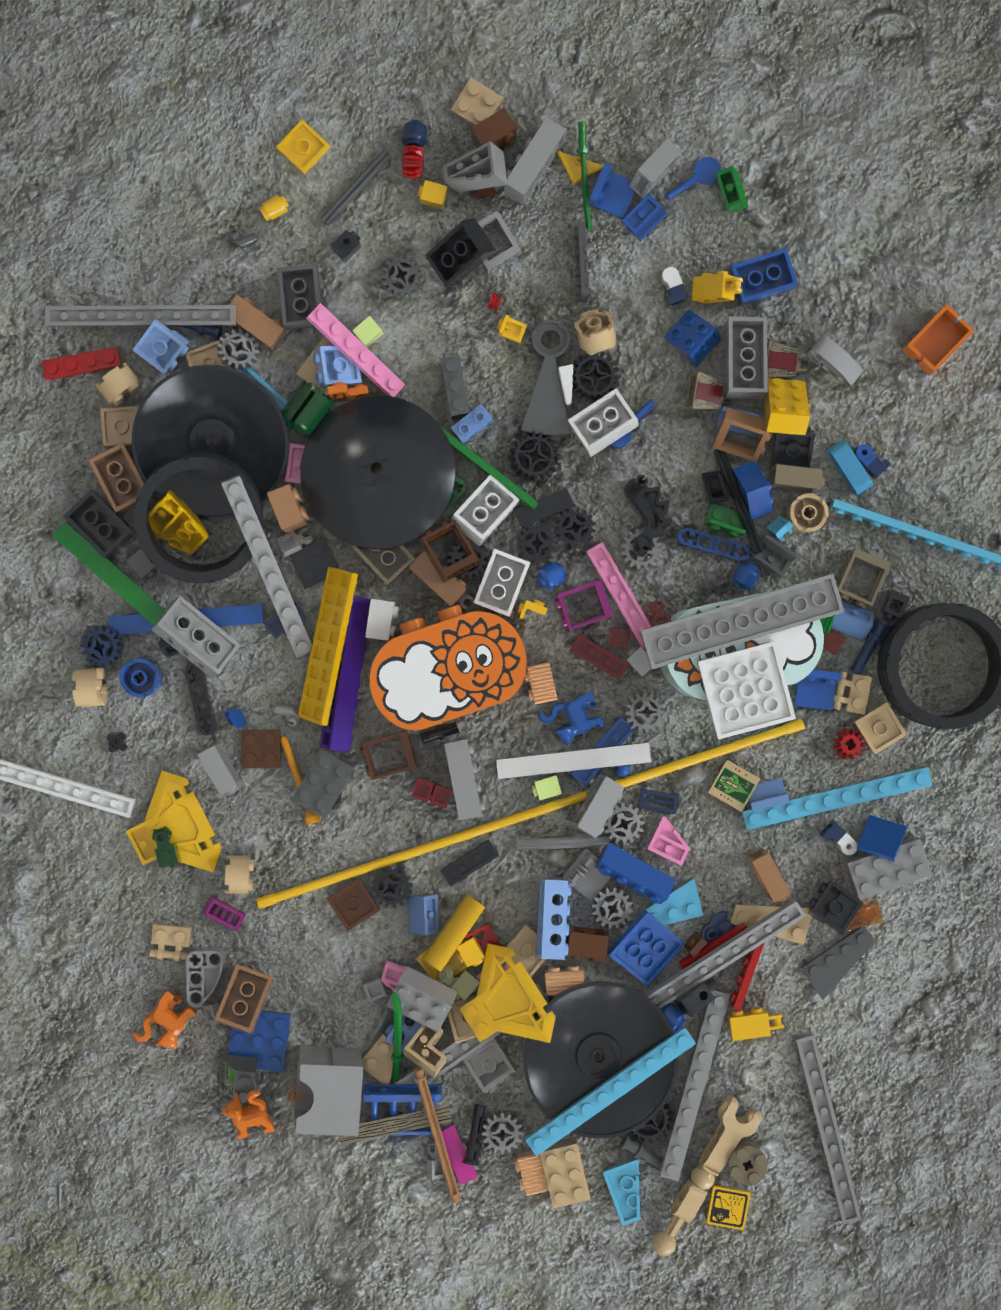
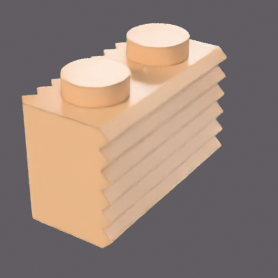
(541, 683)
(561, 979)
(532, 1173)

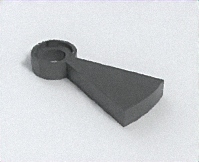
(547, 406)

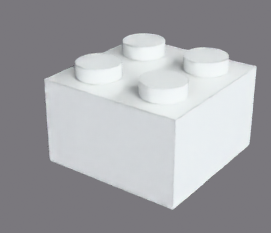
(381, 620)

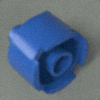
(134, 685)

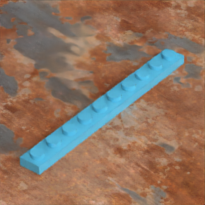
(913, 532)
(838, 798)
(610, 1091)

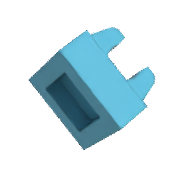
(780, 527)

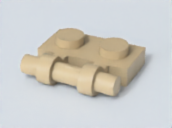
(857, 695)
(170, 935)

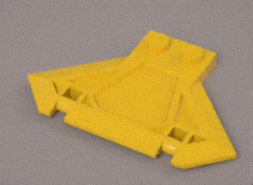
(183, 818)
(507, 1000)

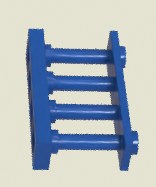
(400, 1093)

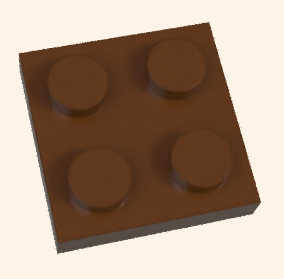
(261, 748)
(353, 904)

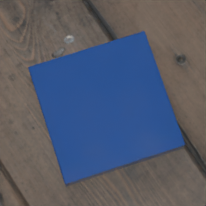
(882, 838)

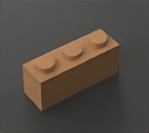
(257, 323)
(449, 591)

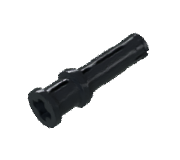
(474, 1145)

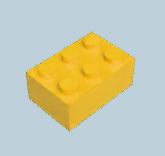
(786, 407)

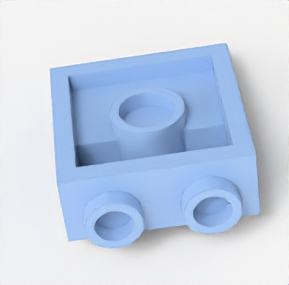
(161, 347)
(334, 367)

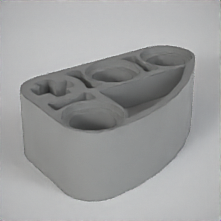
(834, 360)
(210, 973)

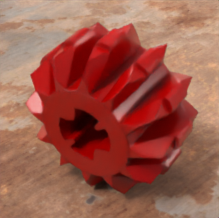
(413, 162)
(845, 750)

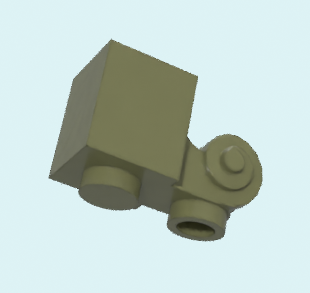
(463, 984)

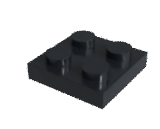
(312, 563)

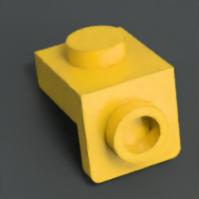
(511, 329)
(536, 606)

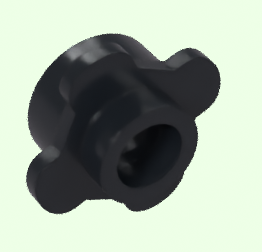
(113, 738)

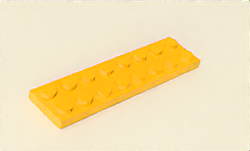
(327, 645)

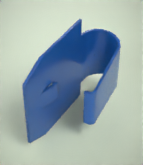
(235, 717)

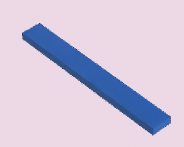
(220, 616)

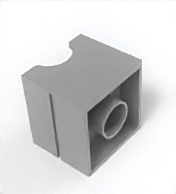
(335, 1084)

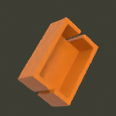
(937, 340)

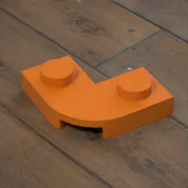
(341, 390)

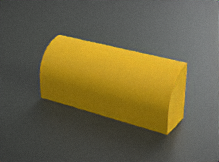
(453, 932)

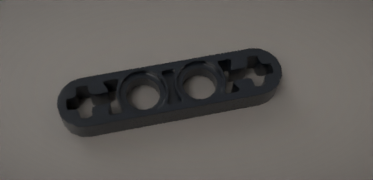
(203, 698)

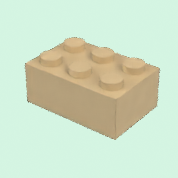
(565, 1173)

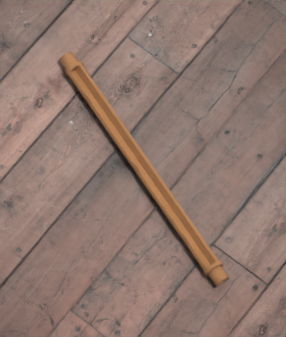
(437, 1135)

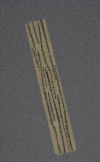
(396, 1125)

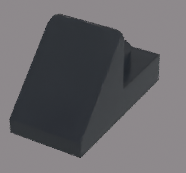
(714, 487)

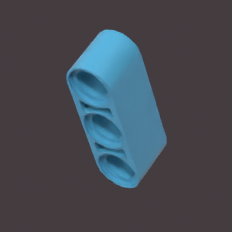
(849, 467)

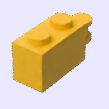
(715, 287)
(752, 1023)

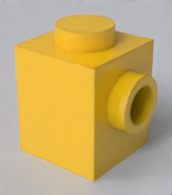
(433, 194)
(470, 952)

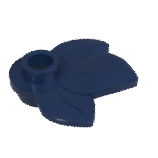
(718, 924)

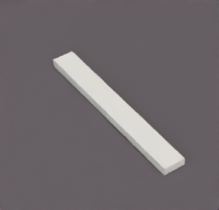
(573, 761)
(66, 788)

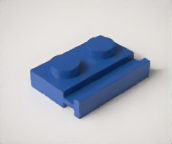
(644, 217)

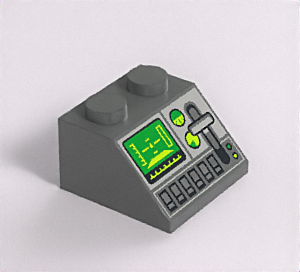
(238, 1075)

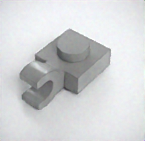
(434, 1168)

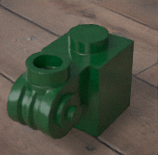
(166, 852)

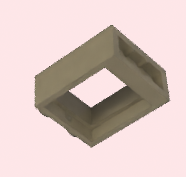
(796, 478)
(870, 560)

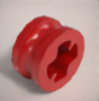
(494, 301)

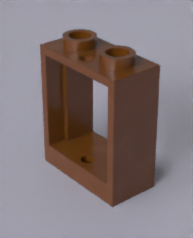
(459, 567)
(410, 757)

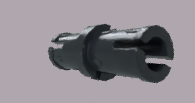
(439, 732)

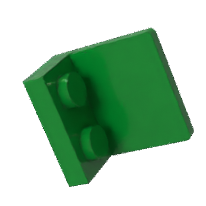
(724, 519)

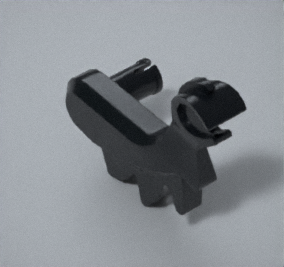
(648, 505)

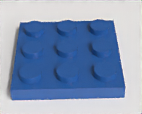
(645, 948)
(266, 1043)

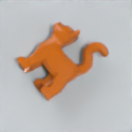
(168, 1018)
(249, 1115)

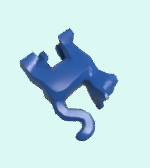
(576, 715)

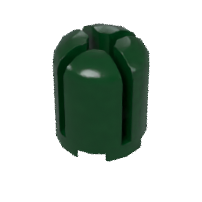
(306, 408)

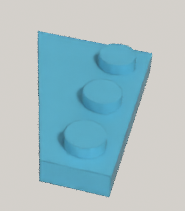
(680, 905)
(624, 1189)

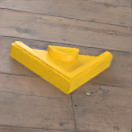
(572, 166)

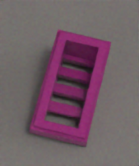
(213, 915)

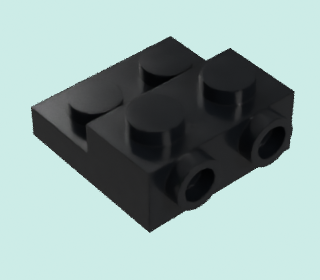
(793, 449)
(834, 906)

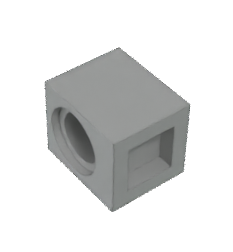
(638, 660)

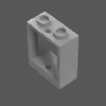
(655, 168)
(505, 256)
(220, 770)

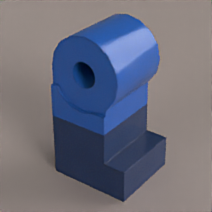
(870, 462)

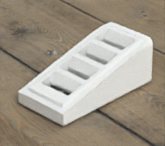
(565, 375)

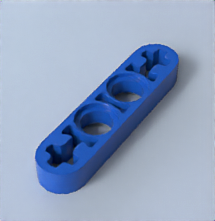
(714, 541)

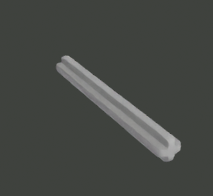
(566, 842)

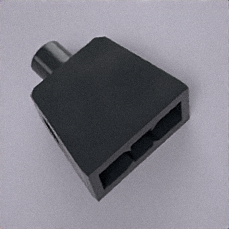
(692, 1002)

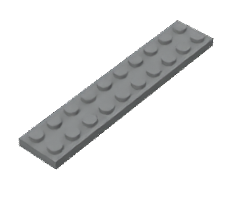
(742, 621)

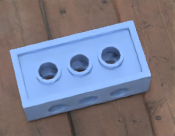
(546, 910)

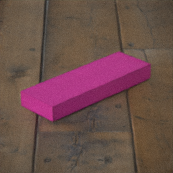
(456, 1153)

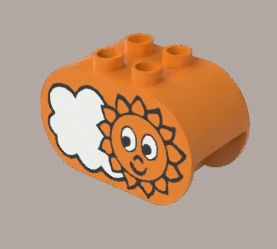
(447, 668)

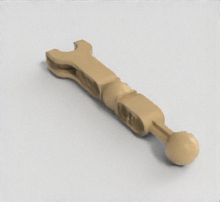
(711, 1163)

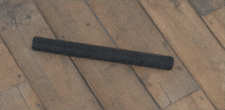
(739, 501)

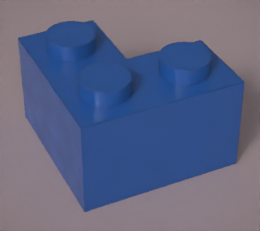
(754, 489)

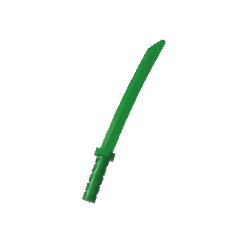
(582, 151)
(397, 1055)

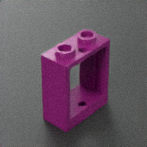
(603, 600)

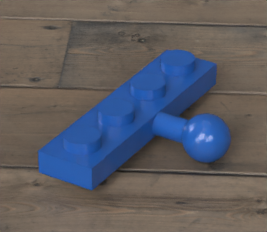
(613, 737)

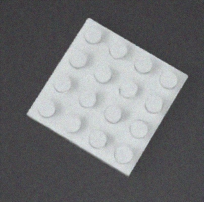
(746, 690)

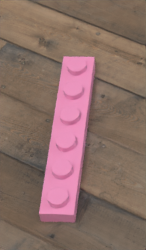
(355, 351)

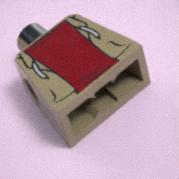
(783, 361)
(705, 393)

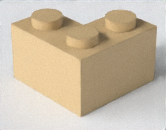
(422, 1050)

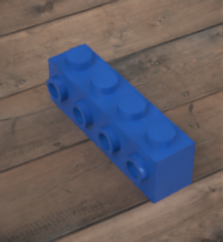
(634, 873)

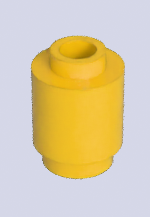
(274, 207)

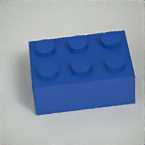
(764, 276)

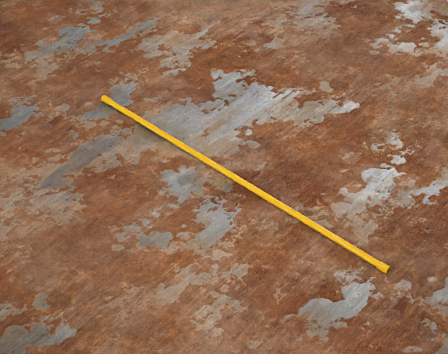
(273, 898)

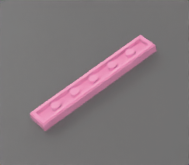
(619, 590)

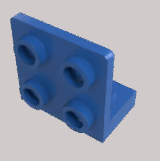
(612, 192)
(693, 337)
(817, 690)

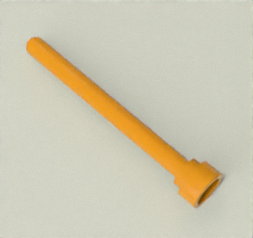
(310, 818)

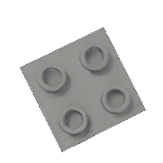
(584, 876)

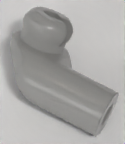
(289, 713)

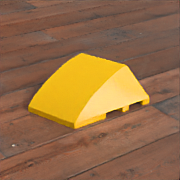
(177, 523)

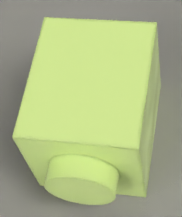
(367, 331)
(546, 787)

